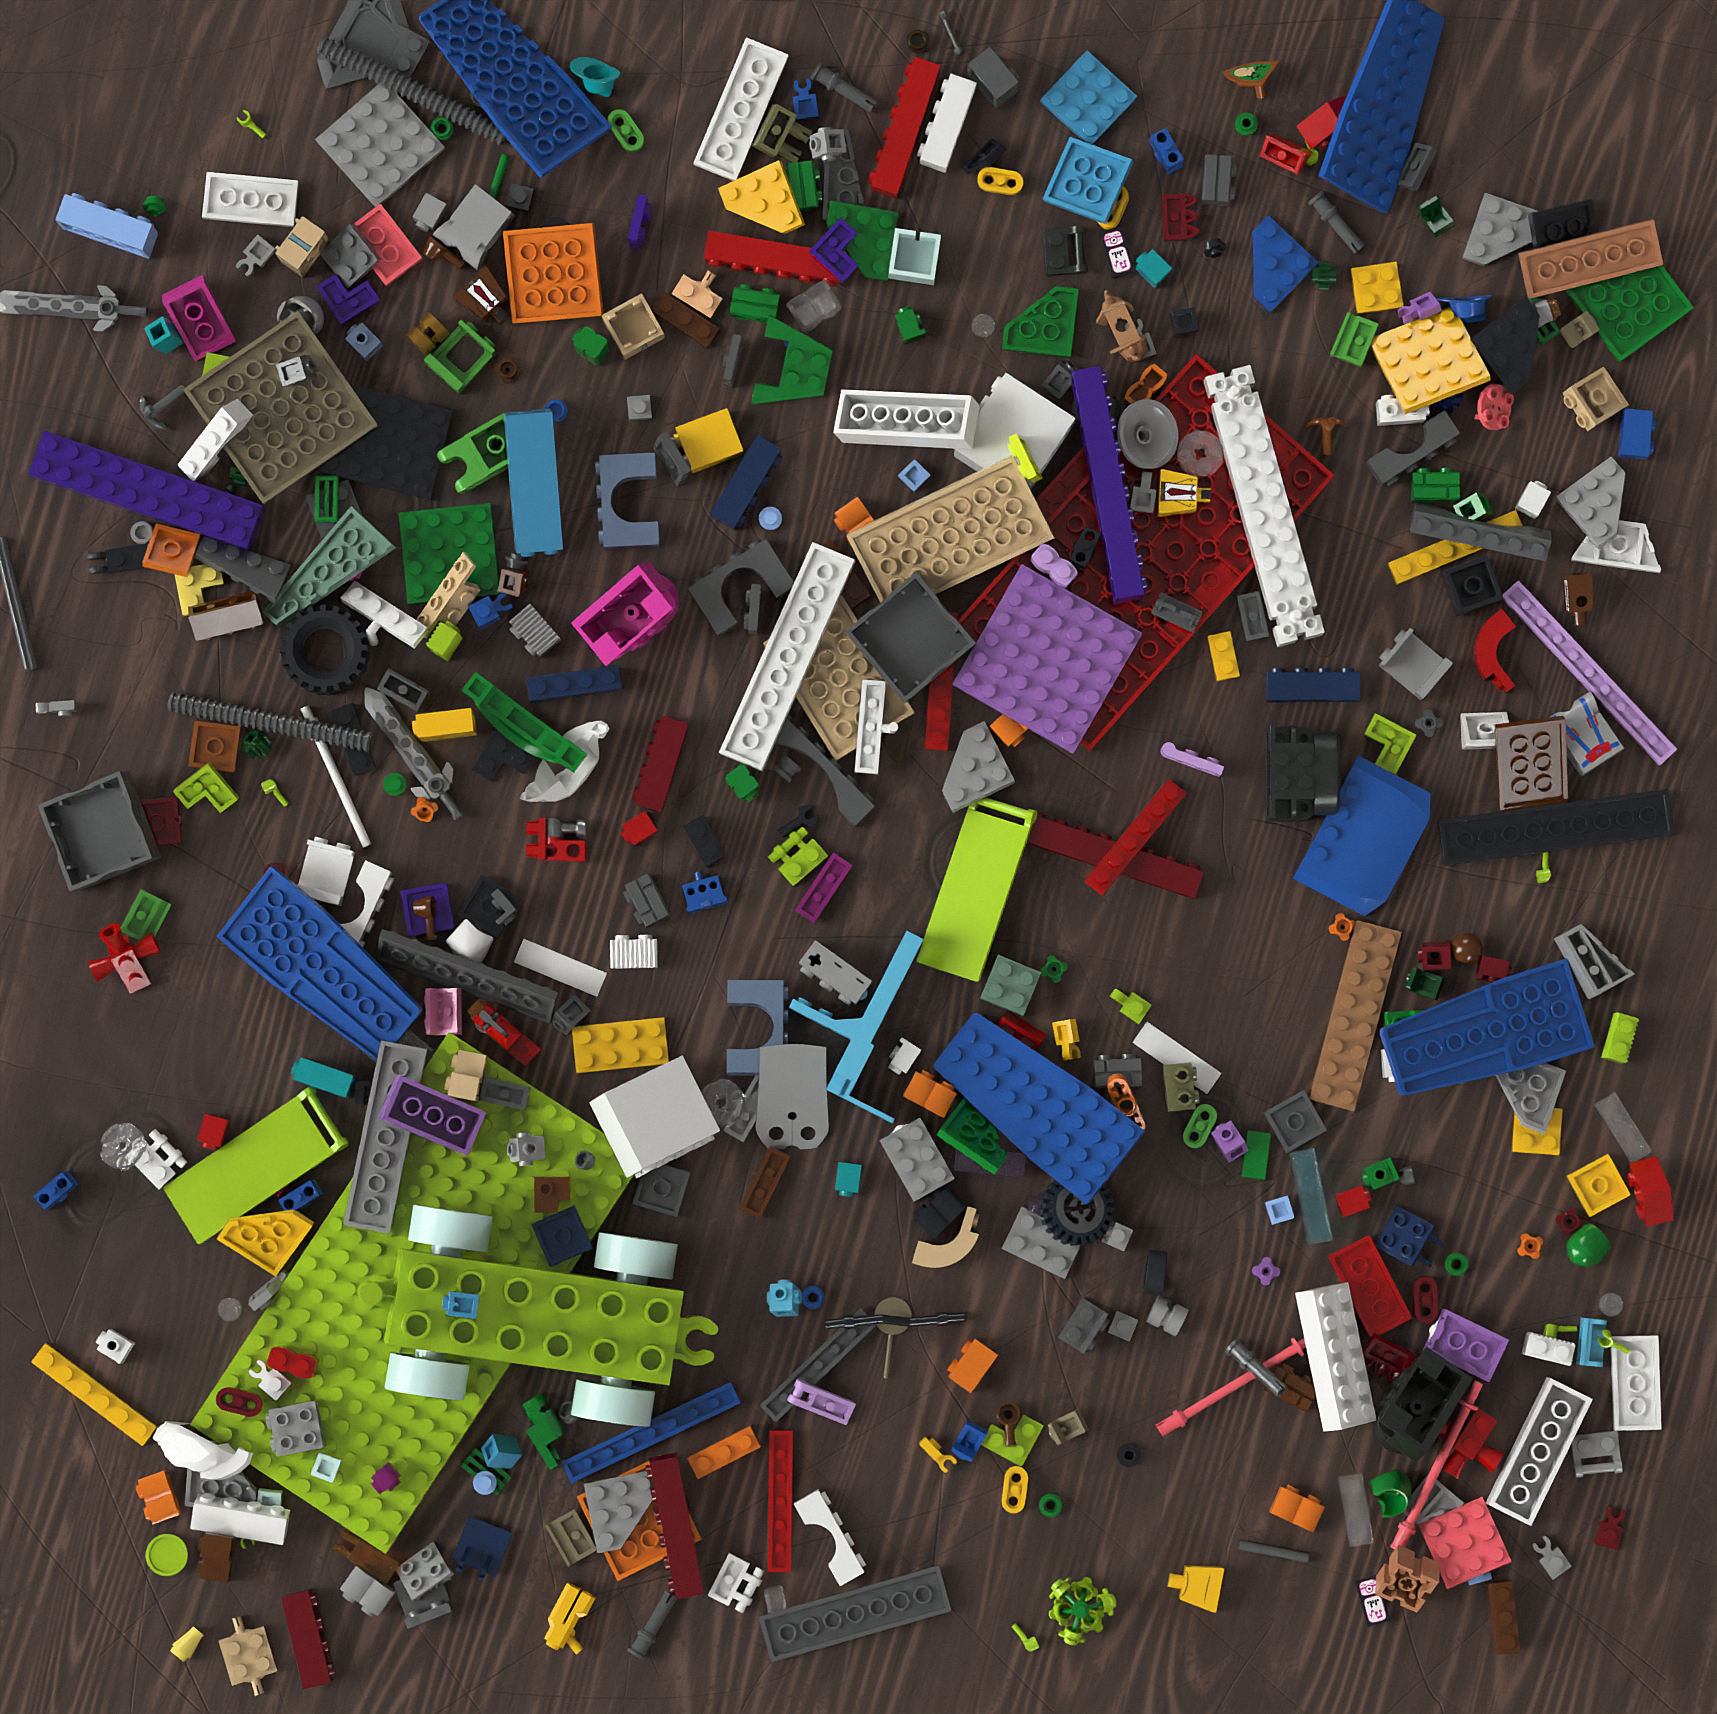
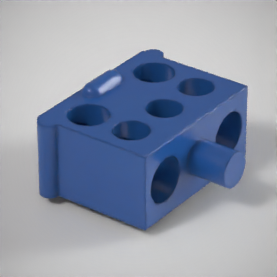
(1166, 151)
(703, 900)
(56, 1190)
(301, 1197)

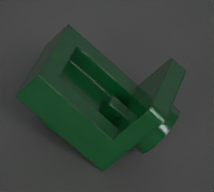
(1435, 216)
(1424, 983)

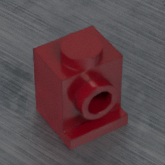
(1442, 961)
(1492, 969)

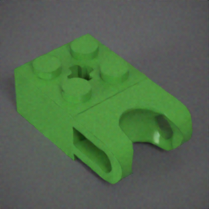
(477, 454)

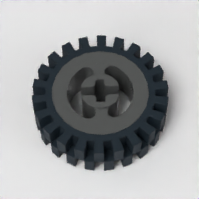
(1079, 1230)

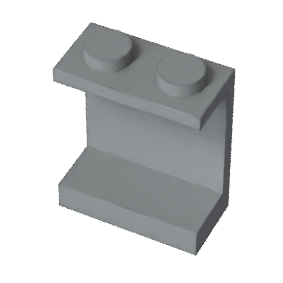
(1413, 664)

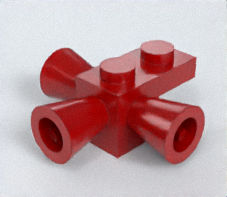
(124, 957)
(1470, 1444)

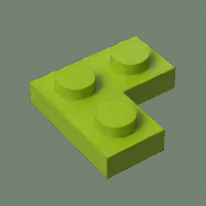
(1395, 741)
(206, 783)
(1025, 1437)

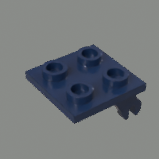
(1405, 1237)
(481, 1547)

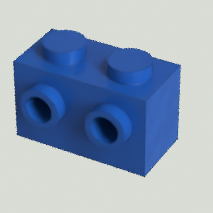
(1636, 434)

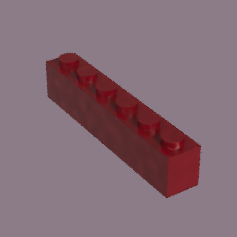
(676, 1526)

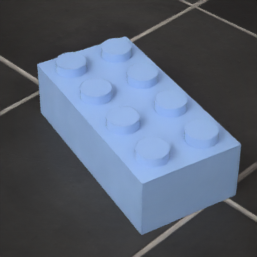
(107, 226)

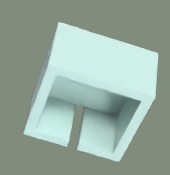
(914, 259)

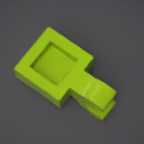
(1133, 1006)

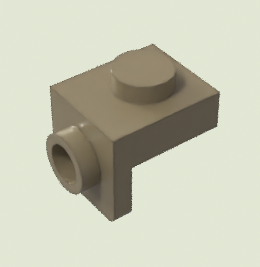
(1579, 329)
(1067, 1427)

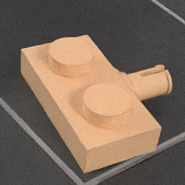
(698, 294)

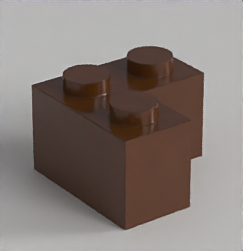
(217, 1555)

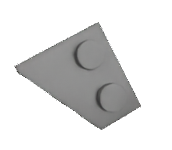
(263, 1296)
(1438, 1501)

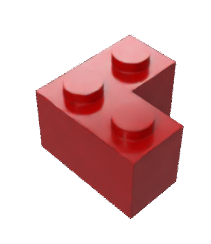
(1320, 125)
(1651, 1191)

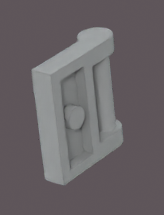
(1596, 1445)

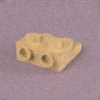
(1594, 399)

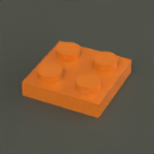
(171, 550)

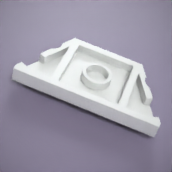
(1628, 550)

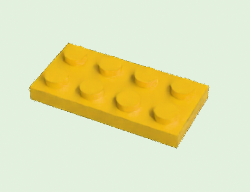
(620, 1045)

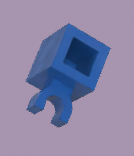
(486, 612)

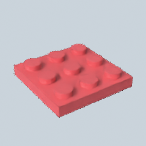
(1464, 1543)

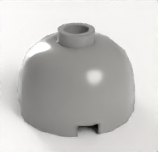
(308, 309)

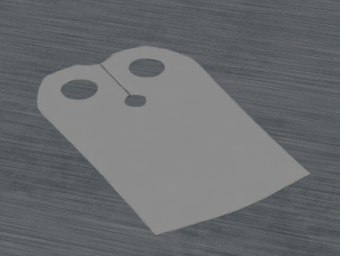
(792, 1081)

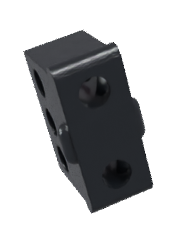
(1084, 548)

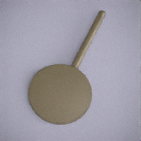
(894, 1307)

